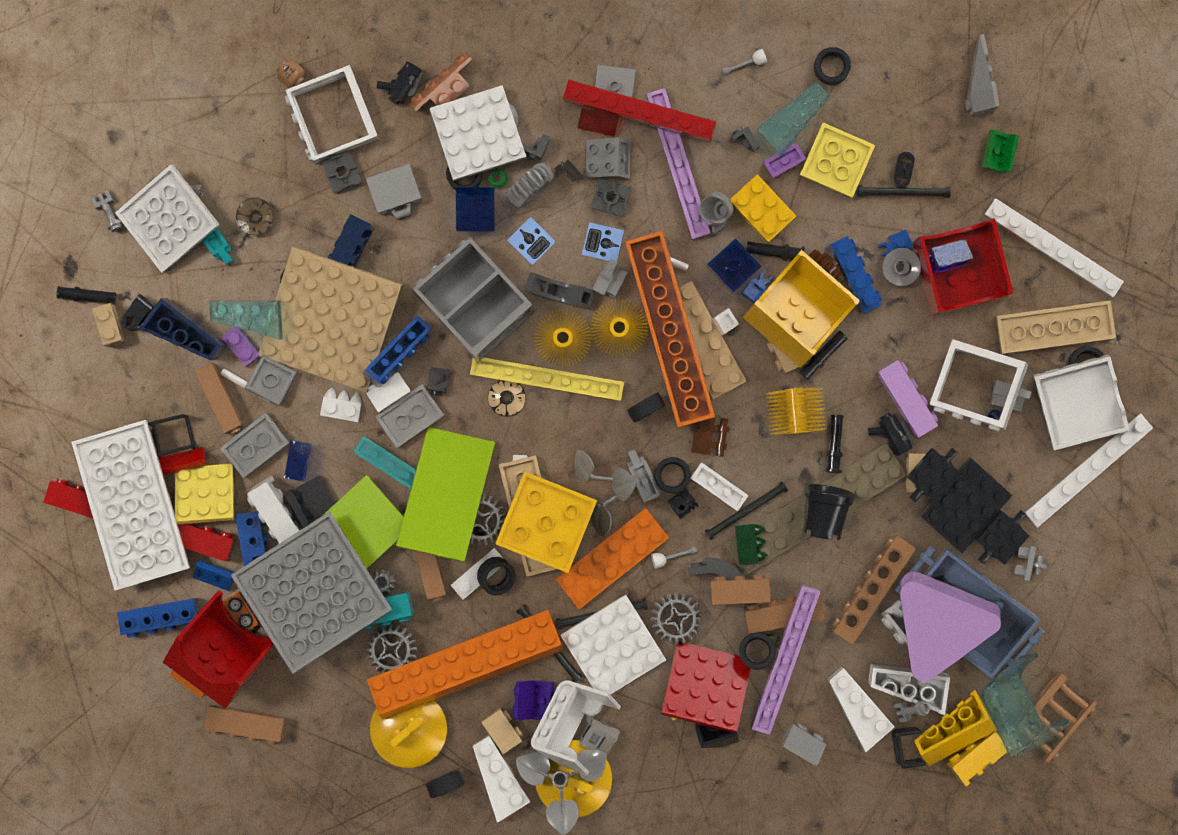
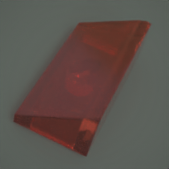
(598, 122)

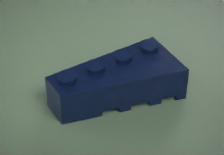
(352, 241)
(182, 330)

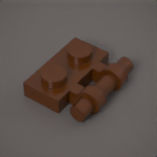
(703, 437)

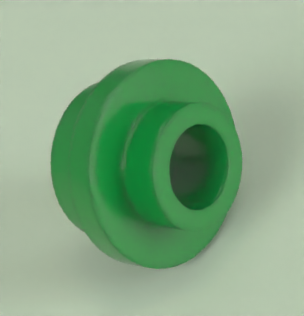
(497, 172)

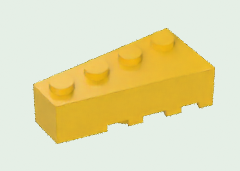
(956, 730)

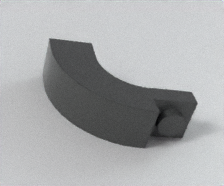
(559, 291)
(714, 566)

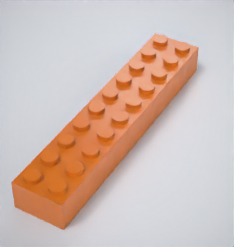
(670, 329)
(464, 664)

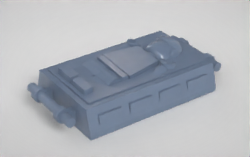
(1016, 619)

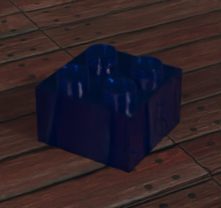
(475, 209)
(733, 266)

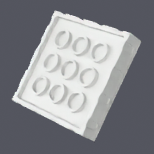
(1081, 402)

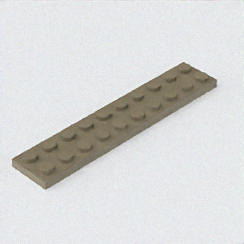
(785, 526)

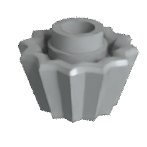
(384, 581)

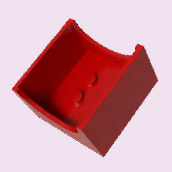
(978, 282)
(217, 653)

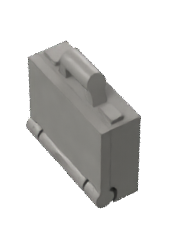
(394, 190)

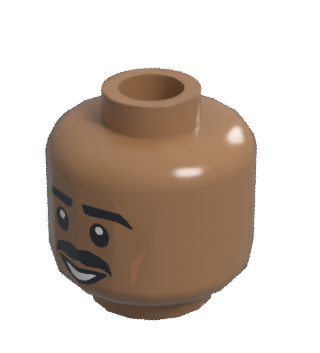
(290, 73)

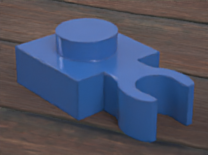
(898, 240)
(755, 288)

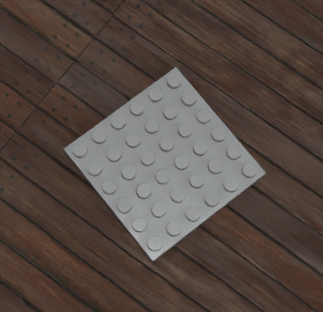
(311, 592)

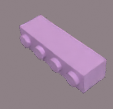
(907, 399)

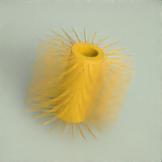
(609, 327)
(552, 338)
(796, 411)

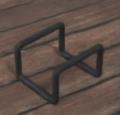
(152, 424)
(900, 760)

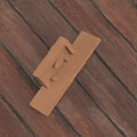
(445, 87)

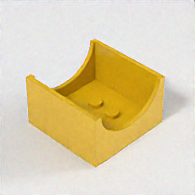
(801, 309)
(546, 522)

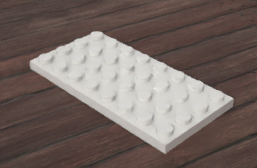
(130, 505)

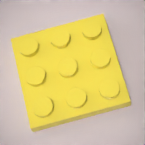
(837, 160)
(204, 494)

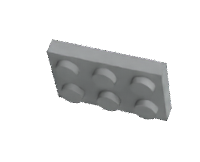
(409, 416)
(254, 445)

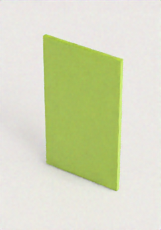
(446, 494)
(368, 520)

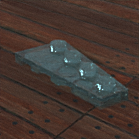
(787, 123)
(251, 315)

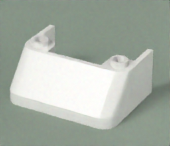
(563, 718)

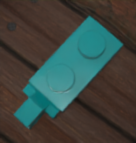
(218, 246)

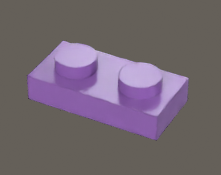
(791, 158)
(240, 346)

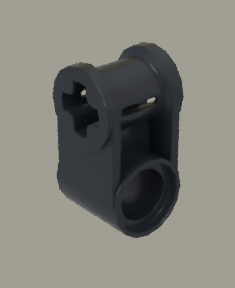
(138, 311)

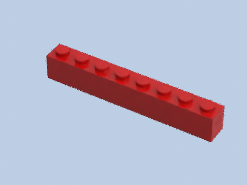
(639, 111)

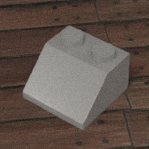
(803, 744)

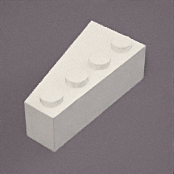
(272, 510)
(902, 683)

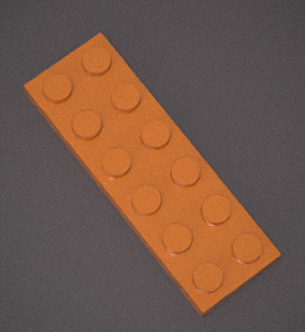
(612, 558)

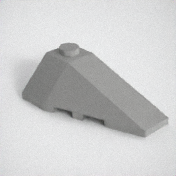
(982, 92)

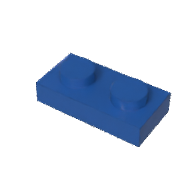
(213, 575)

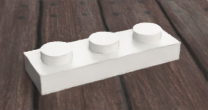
(719, 486)
(468, 581)

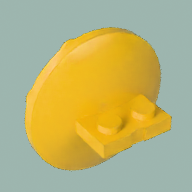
(410, 736)
(587, 795)

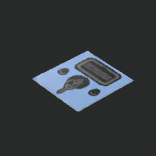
(531, 240)
(602, 242)

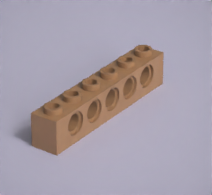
(904, 552)

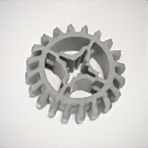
(530, 185)
(496, 511)
(681, 634)
(385, 641)

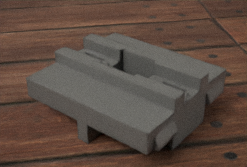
(336, 181)
(601, 204)

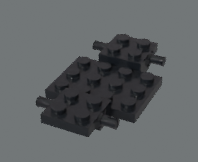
(967, 506)

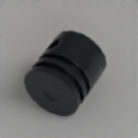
(683, 503)

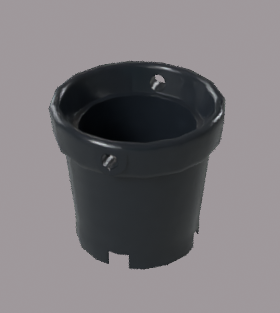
(826, 510)

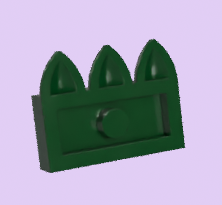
(748, 543)

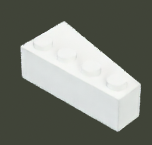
(863, 715)
(500, 781)

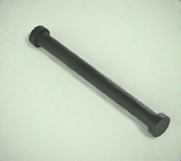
(904, 191)
(746, 510)
(576, 619)
(559, 656)

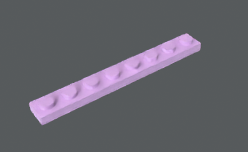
(680, 172)
(785, 659)

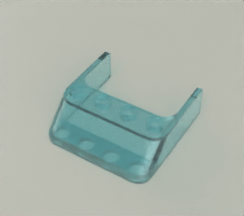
(1014, 711)

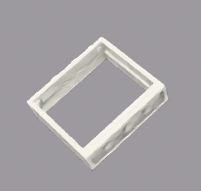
(298, 118)
(978, 419)

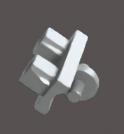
(1025, 572)

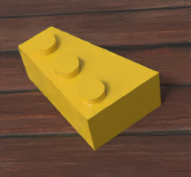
(976, 757)

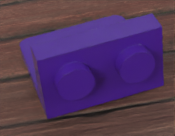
(532, 699)

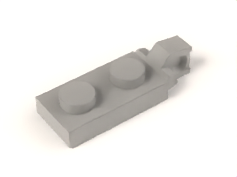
(646, 484)

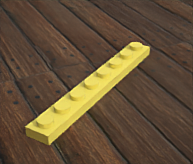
(547, 378)

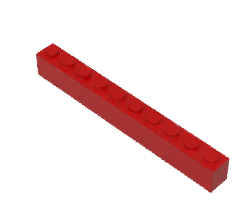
(194, 538)

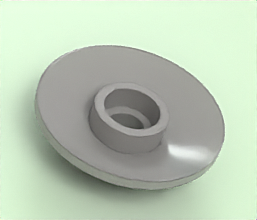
(911, 267)

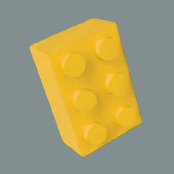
(762, 209)

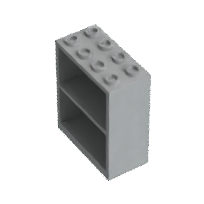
(473, 299)

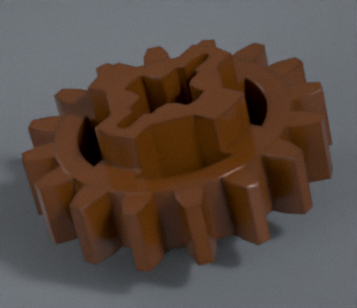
(828, 264)

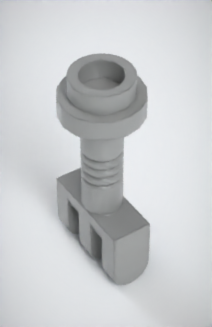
(114, 224)
(921, 709)

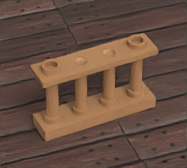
(1046, 698)

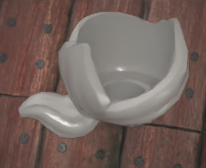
(716, 210)

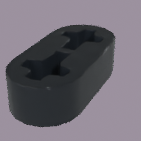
(899, 169)

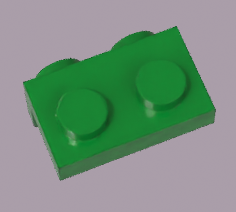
(1000, 151)

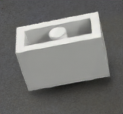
(389, 393)

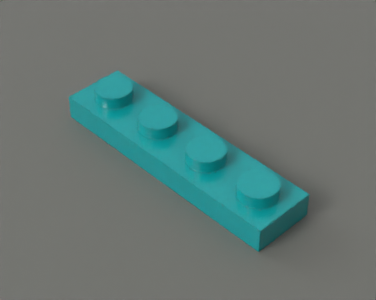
(385, 461)

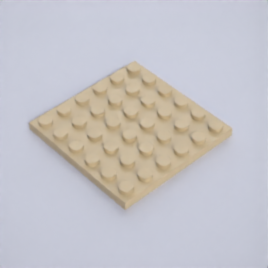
(331, 318)

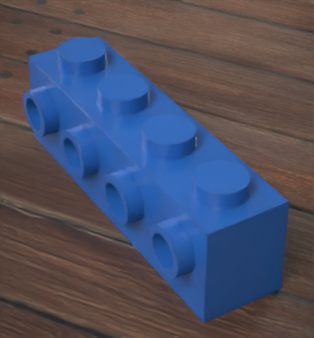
(855, 276)
(397, 350)
(251, 536)
(157, 616)

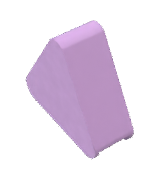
(942, 623)

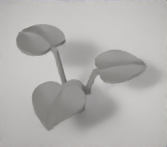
(622, 485)
(534, 769)

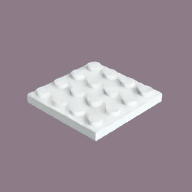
(477, 133)
(167, 218)
(613, 646)

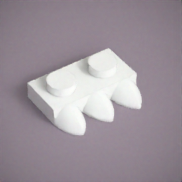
(341, 407)

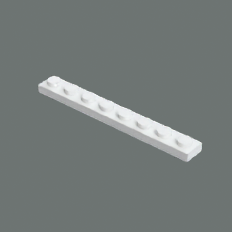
(1054, 248)
(1087, 471)

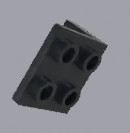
(310, 500)

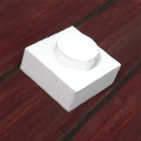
(725, 321)

